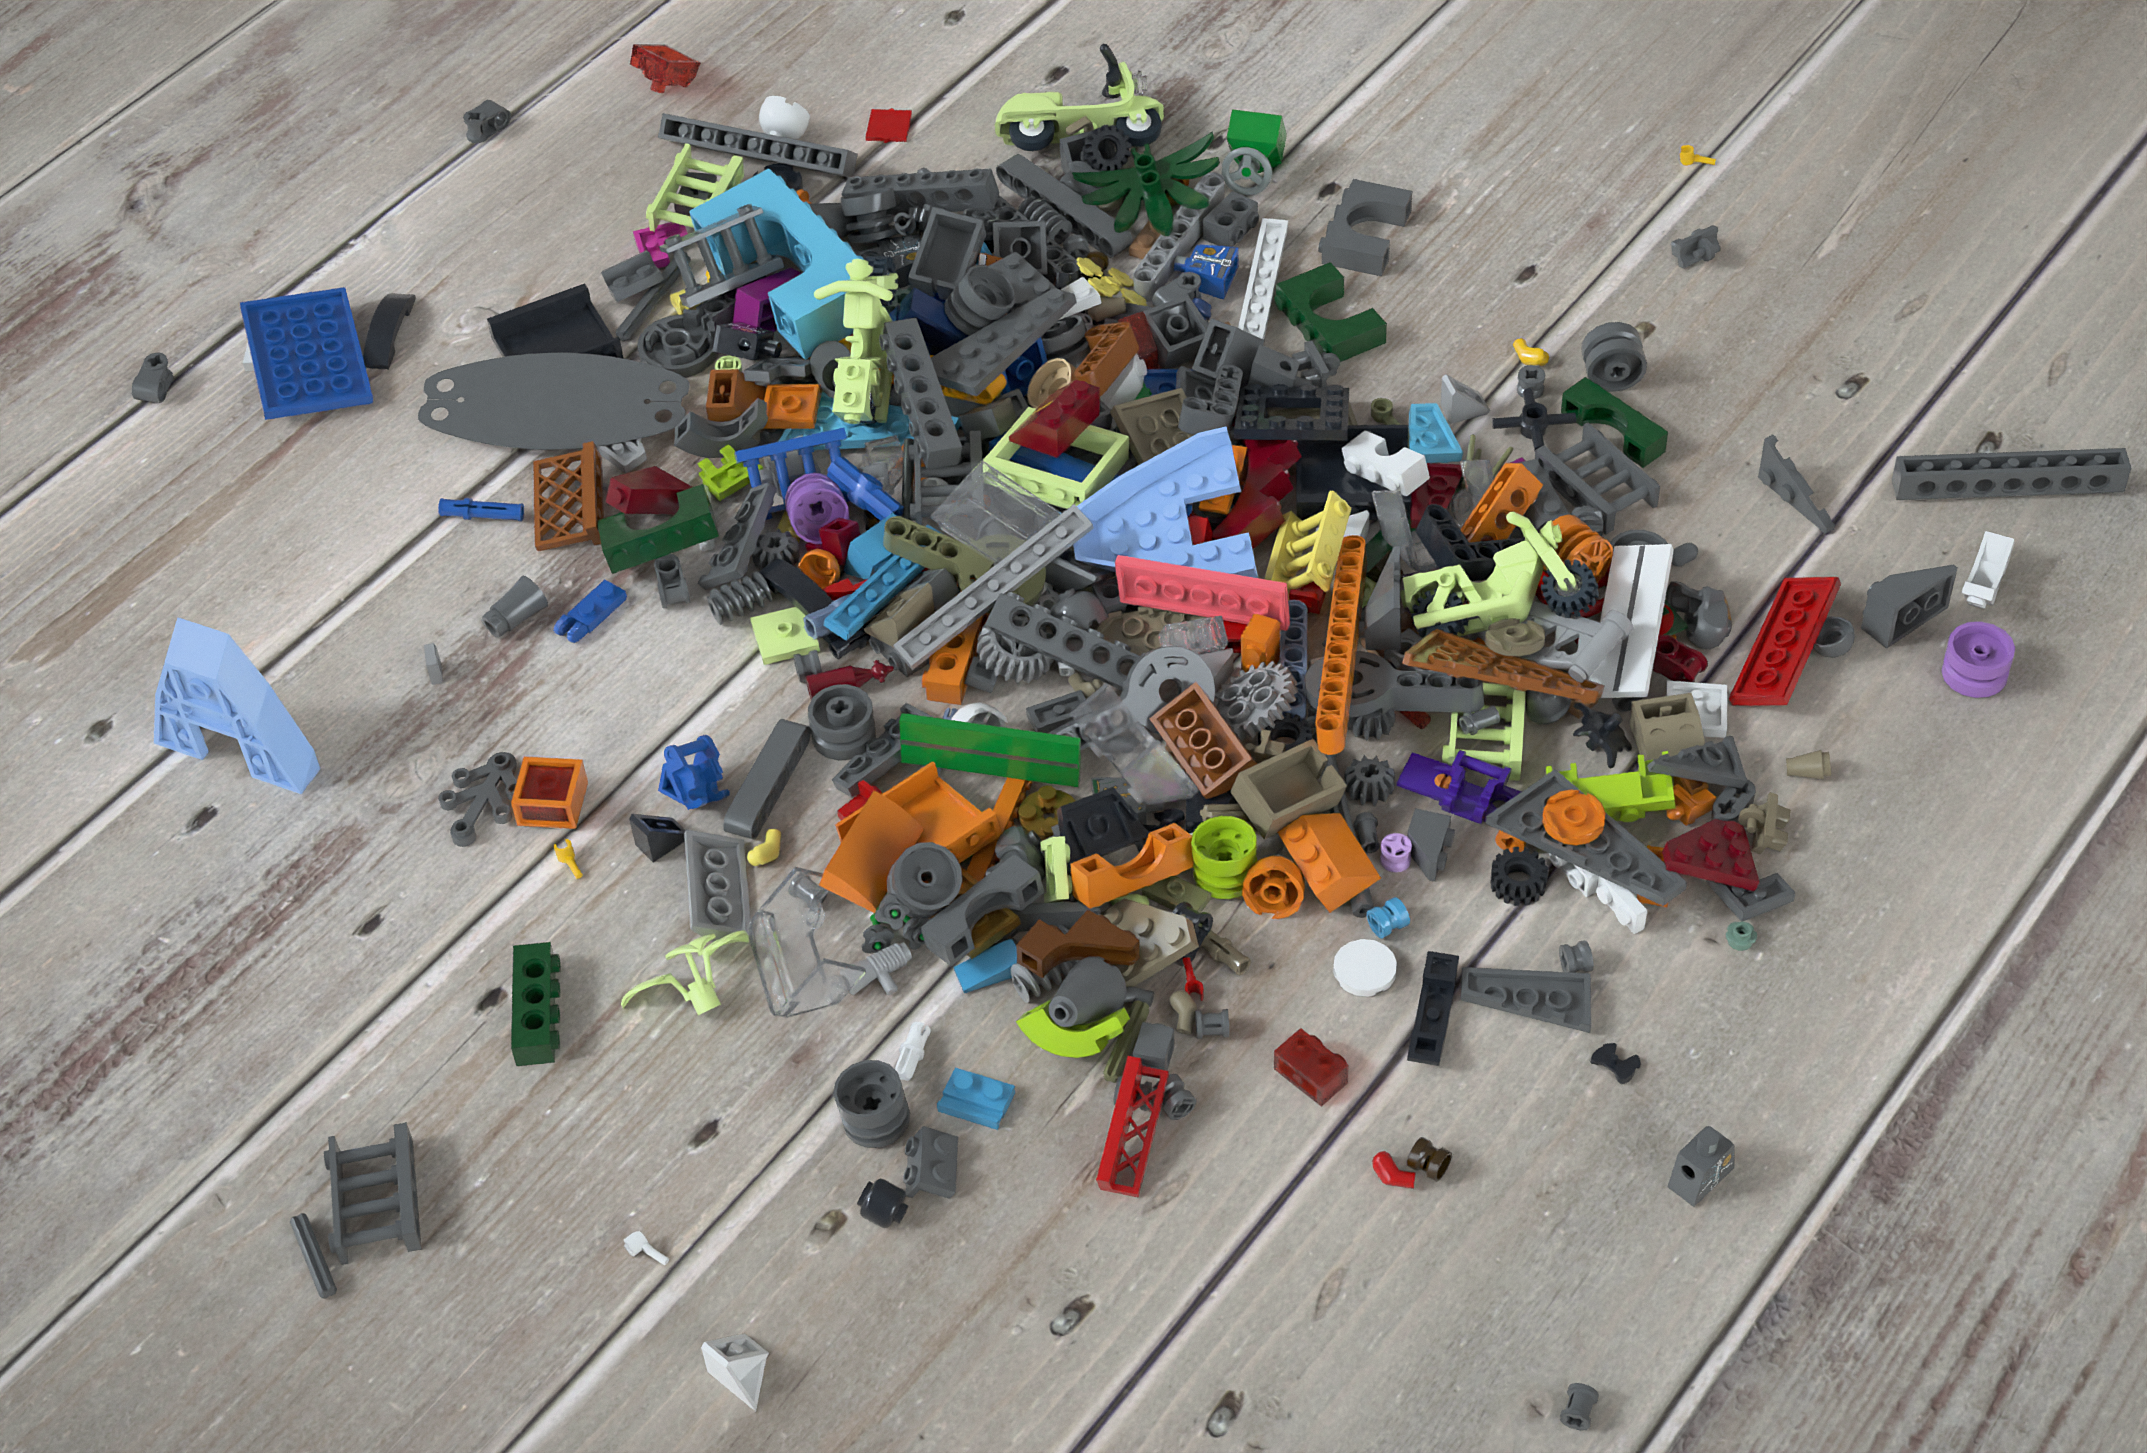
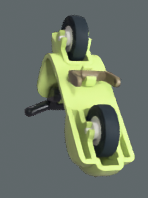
(1040, 119)

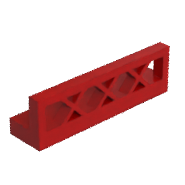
(1120, 1124)

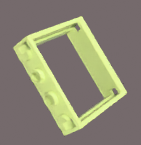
(1057, 489)

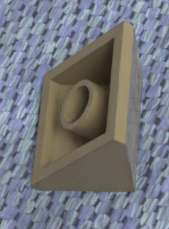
(902, 614)

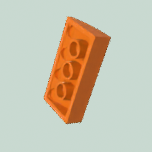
(868, 852)

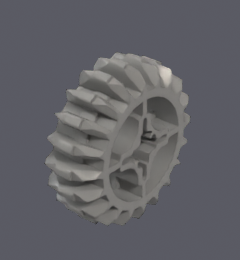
(1009, 662)

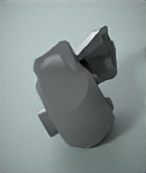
(1704, 613)
(1024, 845)

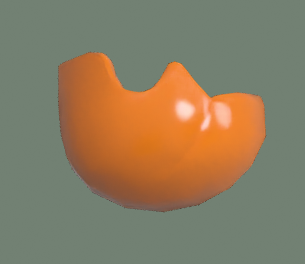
(820, 567)

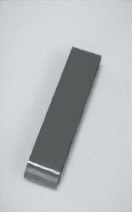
(767, 779)

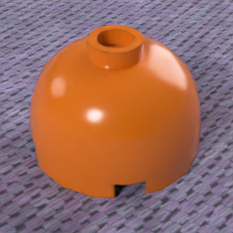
(1274, 887)

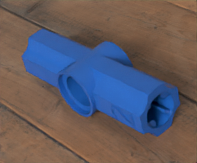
(863, 489)

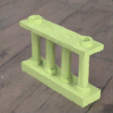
(731, 176)
(1510, 735)

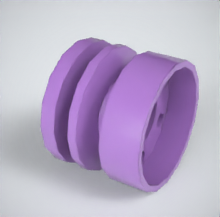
(807, 519)

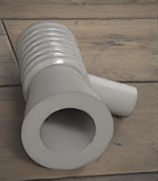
(881, 965)

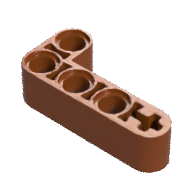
(1111, 351)

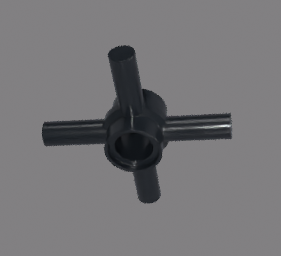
(1533, 419)

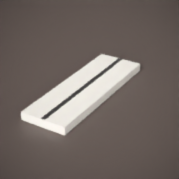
(1638, 591)

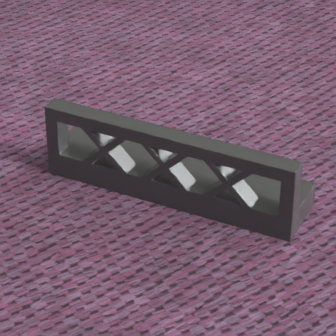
(1060, 914)

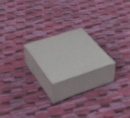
(433, 663)

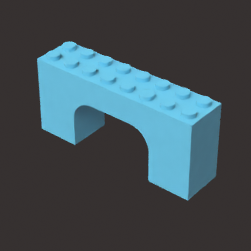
(793, 232)

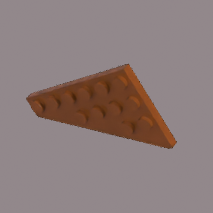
(1470, 659)

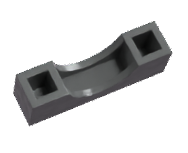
(1009, 886)

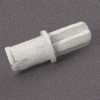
(912, 1050)

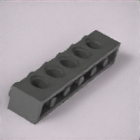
(944, 189)
(920, 393)
(1001, 622)

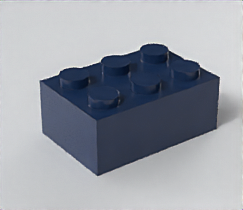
(933, 321)

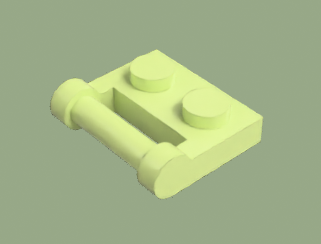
(1056, 859)

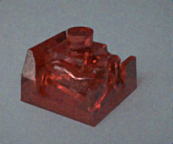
(664, 65)

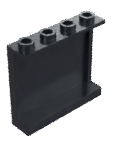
(554, 325)
(1323, 470)

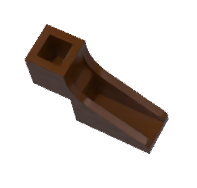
(1089, 937)

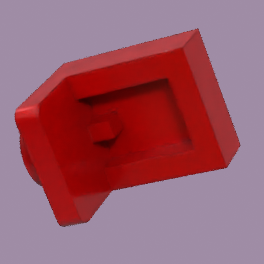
(1310, 595)

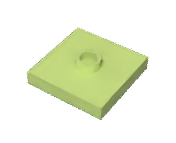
(782, 635)

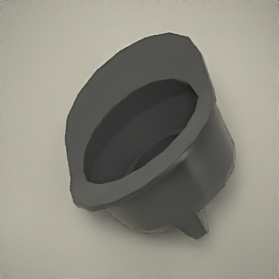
(824, 364)
(1546, 707)

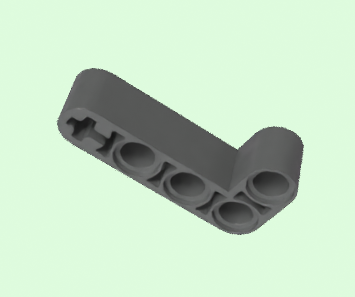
(1204, 415)

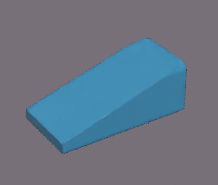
(988, 967)

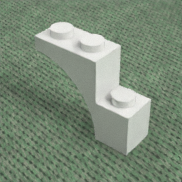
(1988, 570)

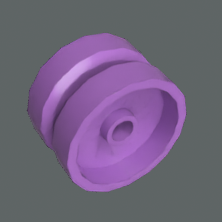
(1978, 659)

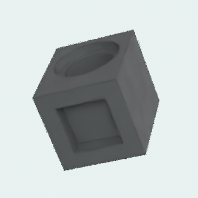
(1155, 1045)

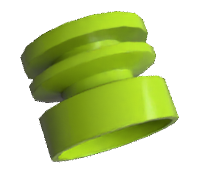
(1223, 855)

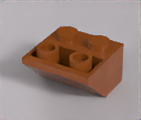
(730, 394)

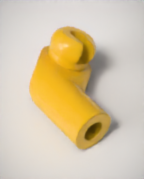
(1530, 355)

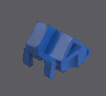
(693, 783)

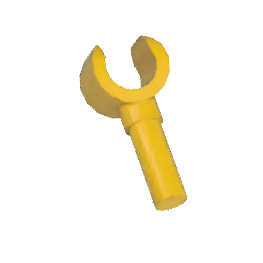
(1688, 157)
(567, 856)

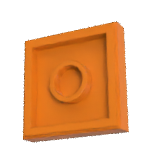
(792, 405)

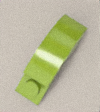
(1071, 1041)

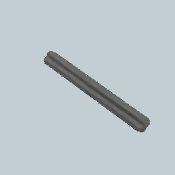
(649, 301)

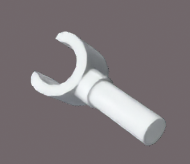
(637, 1242)

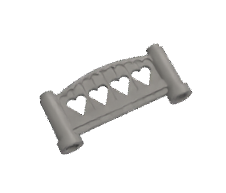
(1594, 642)

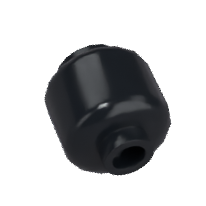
(882, 1203)

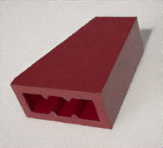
(645, 492)

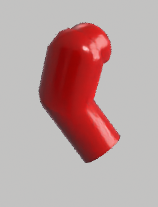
(1389, 1172)

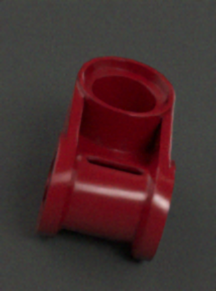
(1675, 660)

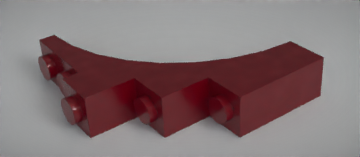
(1265, 486)

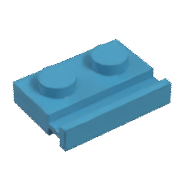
(976, 1098)

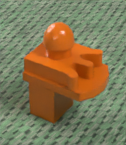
(1690, 806)

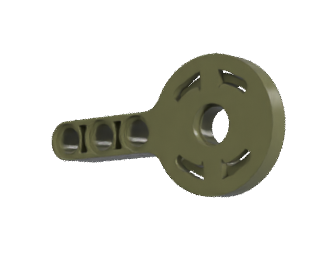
(962, 566)

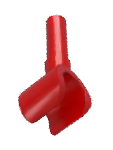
(1192, 984)

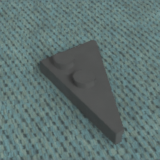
(1790, 485)
(1707, 763)

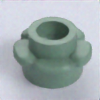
(1741, 941)

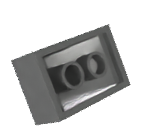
(1906, 602)

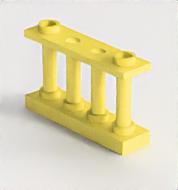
(1293, 539)

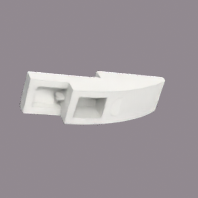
(1620, 900)

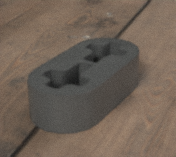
(1727, 800)

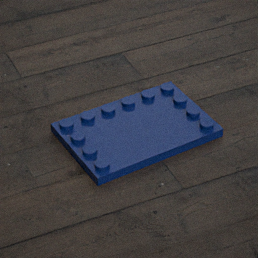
(305, 353)

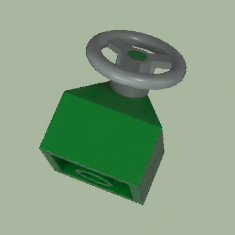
(1256, 146)

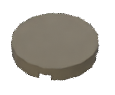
(1515, 638)

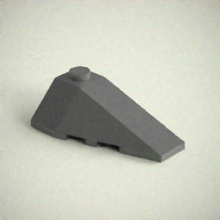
(1383, 609)

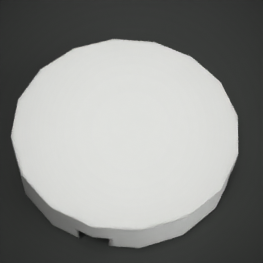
(1365, 967)

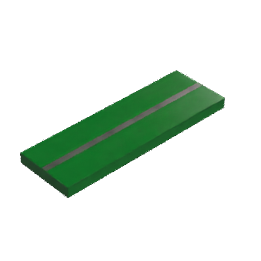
(990, 750)

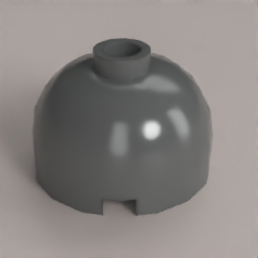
(1081, 607)

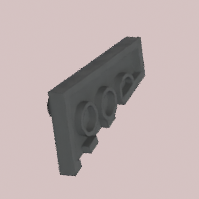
(878, 758)

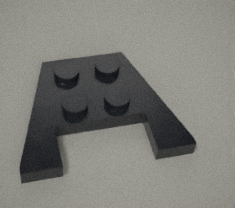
(1099, 826)

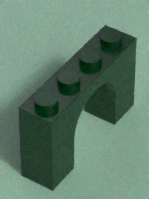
(1342, 337)
(632, 547)

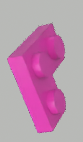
(650, 241)

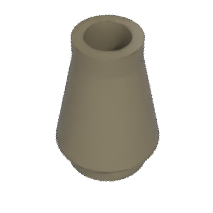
(1108, 308)
(1810, 765)

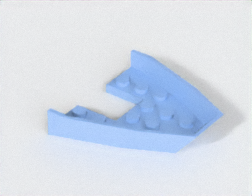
(1147, 515)
(218, 687)

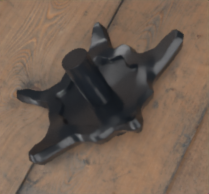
(1603, 732)

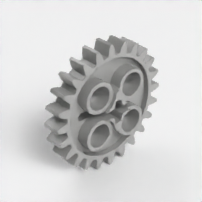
(1256, 698)

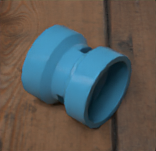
(1388, 917)

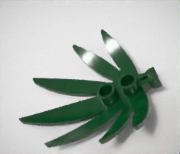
(1151, 182)

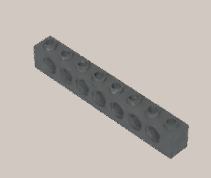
(758, 145)
(2011, 474)

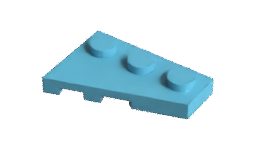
(1432, 435)

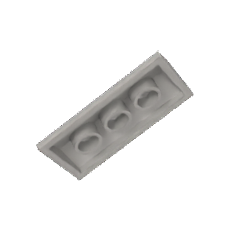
(716, 884)

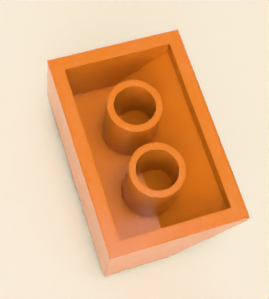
(1329, 857)

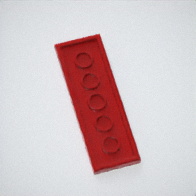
(1785, 641)

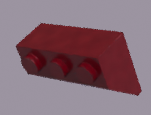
(1059, 419)

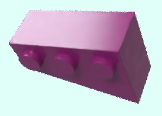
(753, 302)

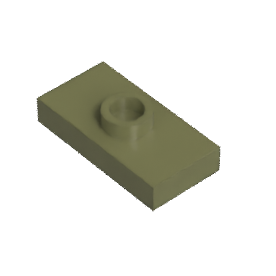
(1175, 890)

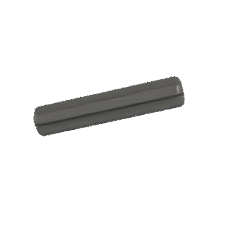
(313, 1256)

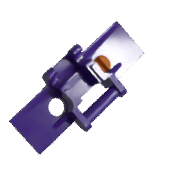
(1451, 789)

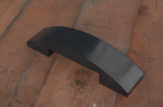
(383, 329)
(797, 588)
(1433, 1008)

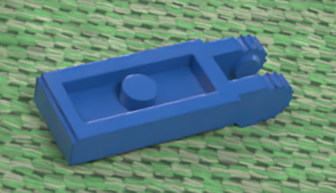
(590, 611)

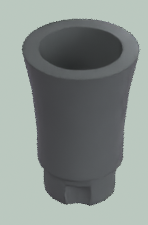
(514, 607)

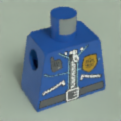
(1214, 265)

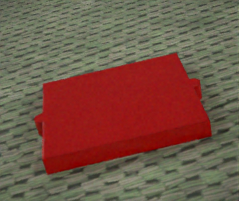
(888, 125)

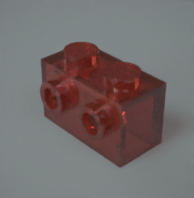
(1311, 1066)

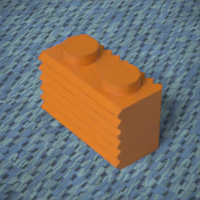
(1260, 642)

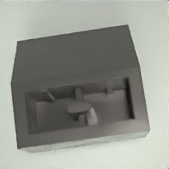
(1226, 346)

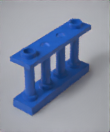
(778, 452)

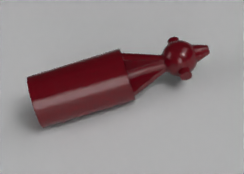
(846, 675)

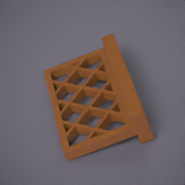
(591, 499)

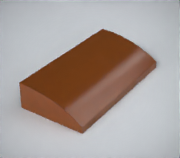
(1202, 741)

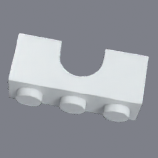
(1370, 459)

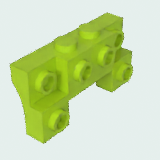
(1626, 794)

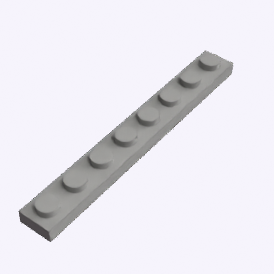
(983, 593)

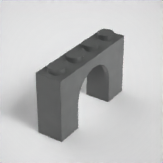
(1359, 204)

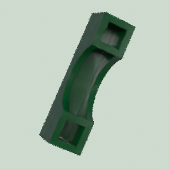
(1592, 404)

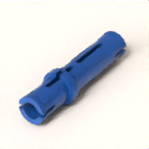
(477, 509)

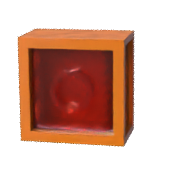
(549, 792)

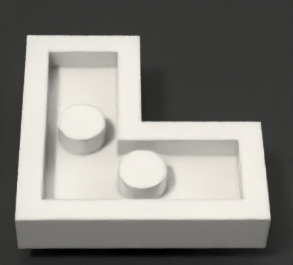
(1710, 702)

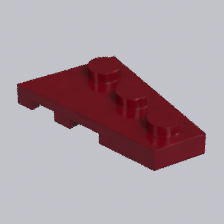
(1436, 490)

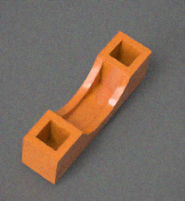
(1163, 855)

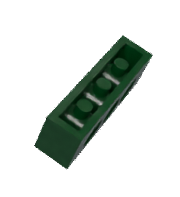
(534, 1004)

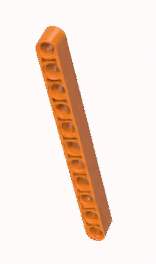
(1341, 646)

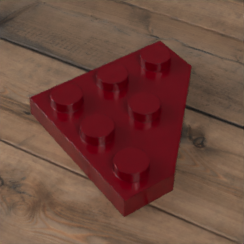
(1714, 853)

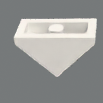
(737, 1365)

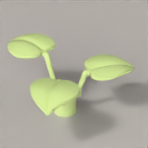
(701, 991)

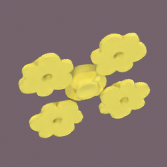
(1109, 285)

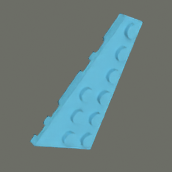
(860, 433)

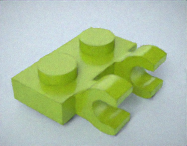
(727, 478)

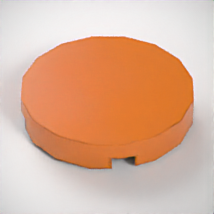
(1573, 817)

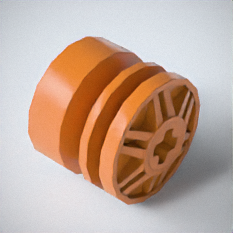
(1583, 545)

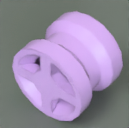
(1394, 844)

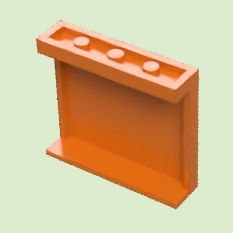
(941, 812)

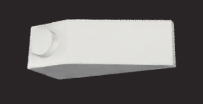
(1126, 385)

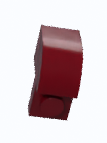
(837, 538)

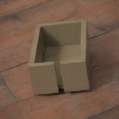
(1287, 788)

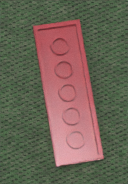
(1200, 591)

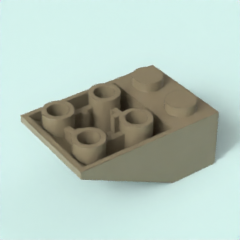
(1666, 725)

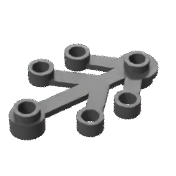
(499, 767)

